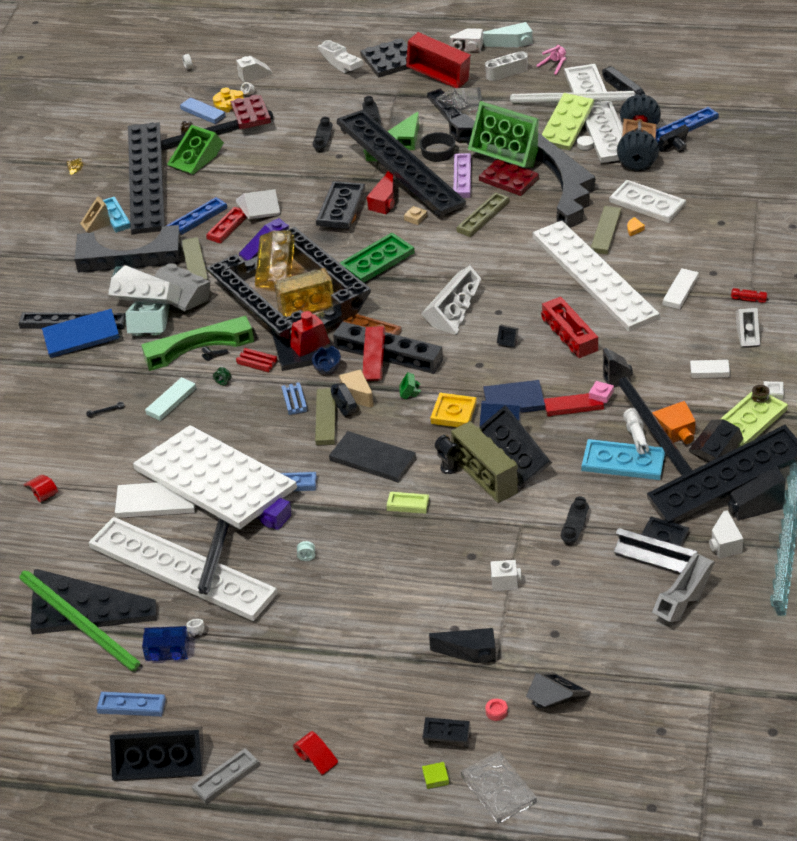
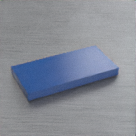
(80, 333)

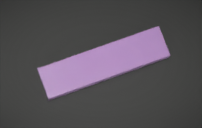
(462, 174)

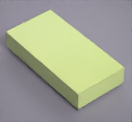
(408, 502)

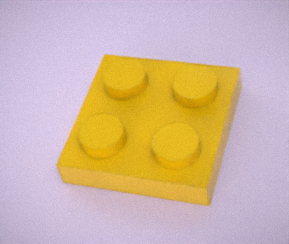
(453, 410)

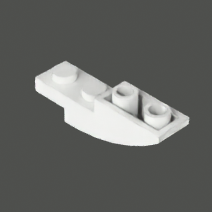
(338, 56)

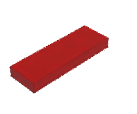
(226, 225)
(373, 353)
(571, 404)

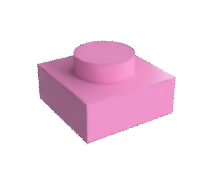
(601, 391)

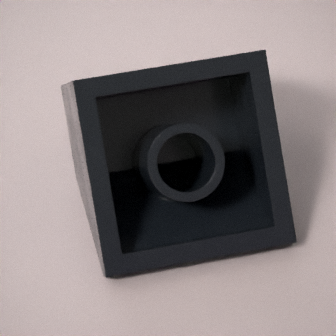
(716, 440)

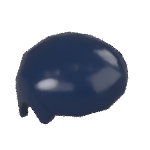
(326, 360)

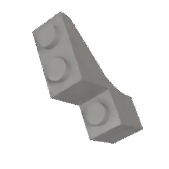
(686, 588)

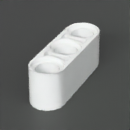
(506, 66)

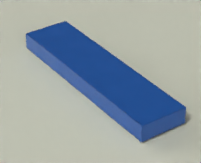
(200, 215)

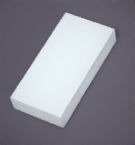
(709, 368)

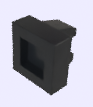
(507, 335)

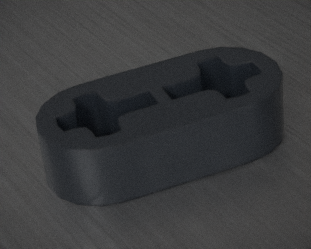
(343, 398)

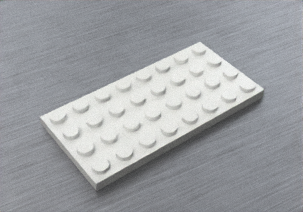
(215, 476)

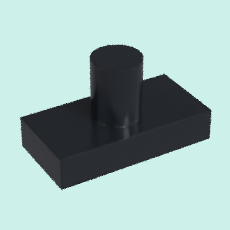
(674, 138)

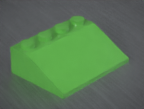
(505, 135)

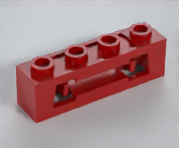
(569, 327)

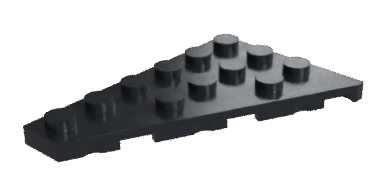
(96, 602)

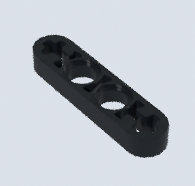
(620, 81)

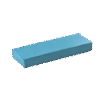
(116, 215)

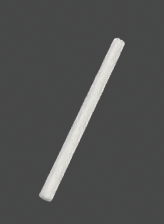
(555, 97)

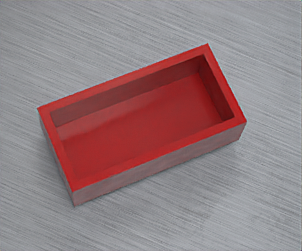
(438, 60)

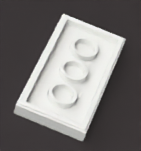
(647, 201)
(149, 500)

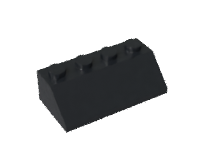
(157, 753)

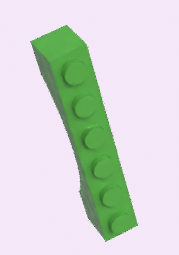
(165, 350)

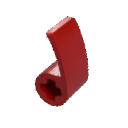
(42, 487)
(314, 748)

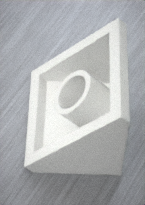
(259, 204)

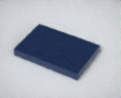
(526, 393)

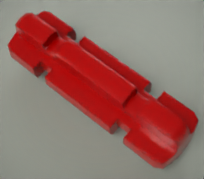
(749, 295)

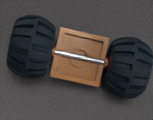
(638, 143)

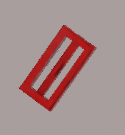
(257, 360)

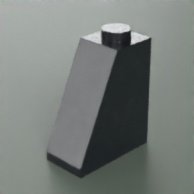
(759, 496)

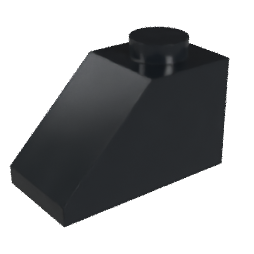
(615, 367)

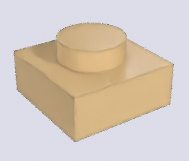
(415, 215)

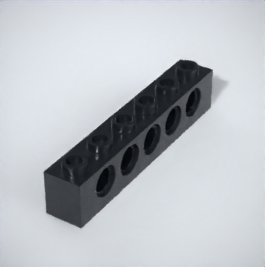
(397, 349)

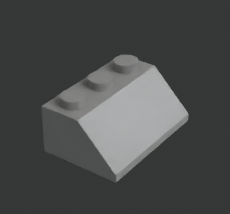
(193, 287)

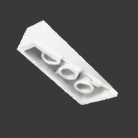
(138, 286)
(451, 303)

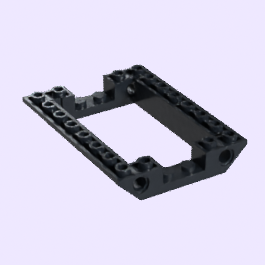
(348, 290)

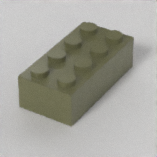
(485, 462)

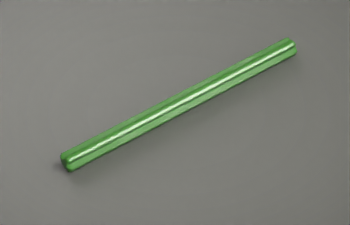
(80, 621)

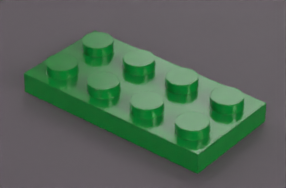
(378, 257)

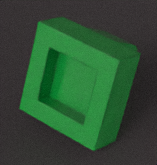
(409, 386)

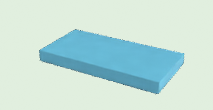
(623, 460)

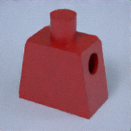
(308, 334)

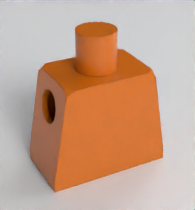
(677, 422)

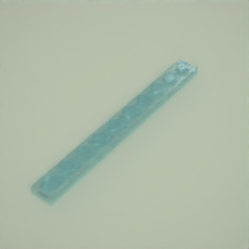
(787, 541)

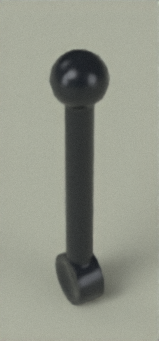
(120, 405)

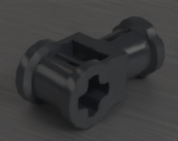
(448, 453)

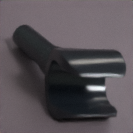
(208, 354)

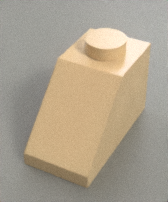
(358, 387)

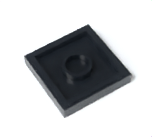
(661, 530)

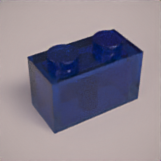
(165, 643)

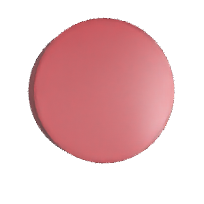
(496, 709)

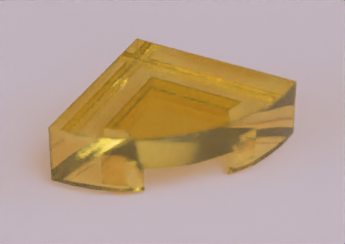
(74, 165)

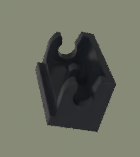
(446, 730)

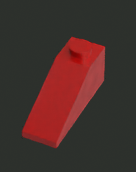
(382, 196)

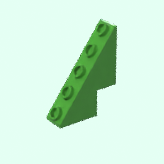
(404, 132)

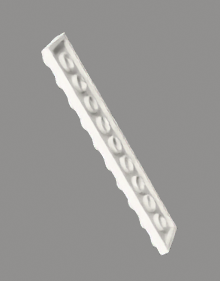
(602, 120)
(596, 276)
(182, 568)

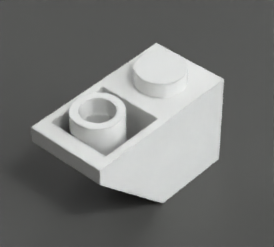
(468, 40)

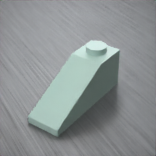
(509, 36)

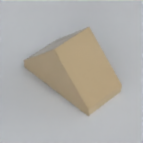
(96, 217)

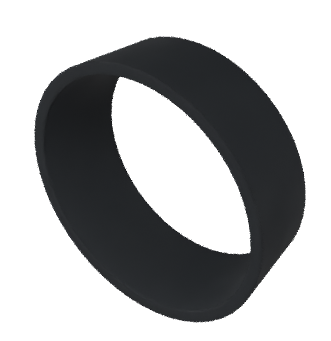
(435, 138)

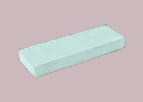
(170, 399)

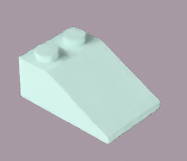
(147, 318)

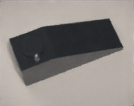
(467, 645)

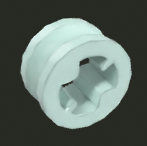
(305, 551)

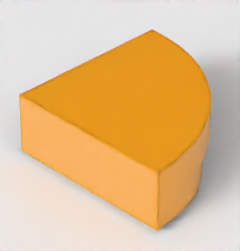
(635, 226)

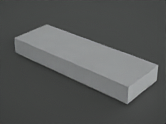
(225, 776)

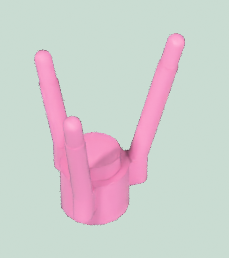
(557, 54)

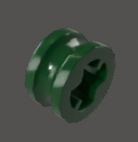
(222, 376)

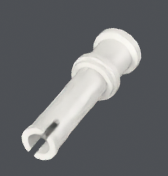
(635, 426)

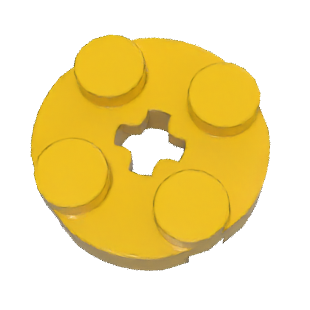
(222, 99)

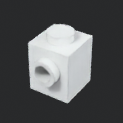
(505, 575)

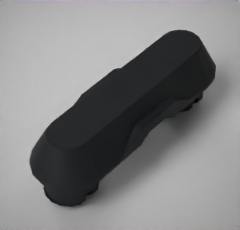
(371, 109)
(322, 134)
(575, 520)

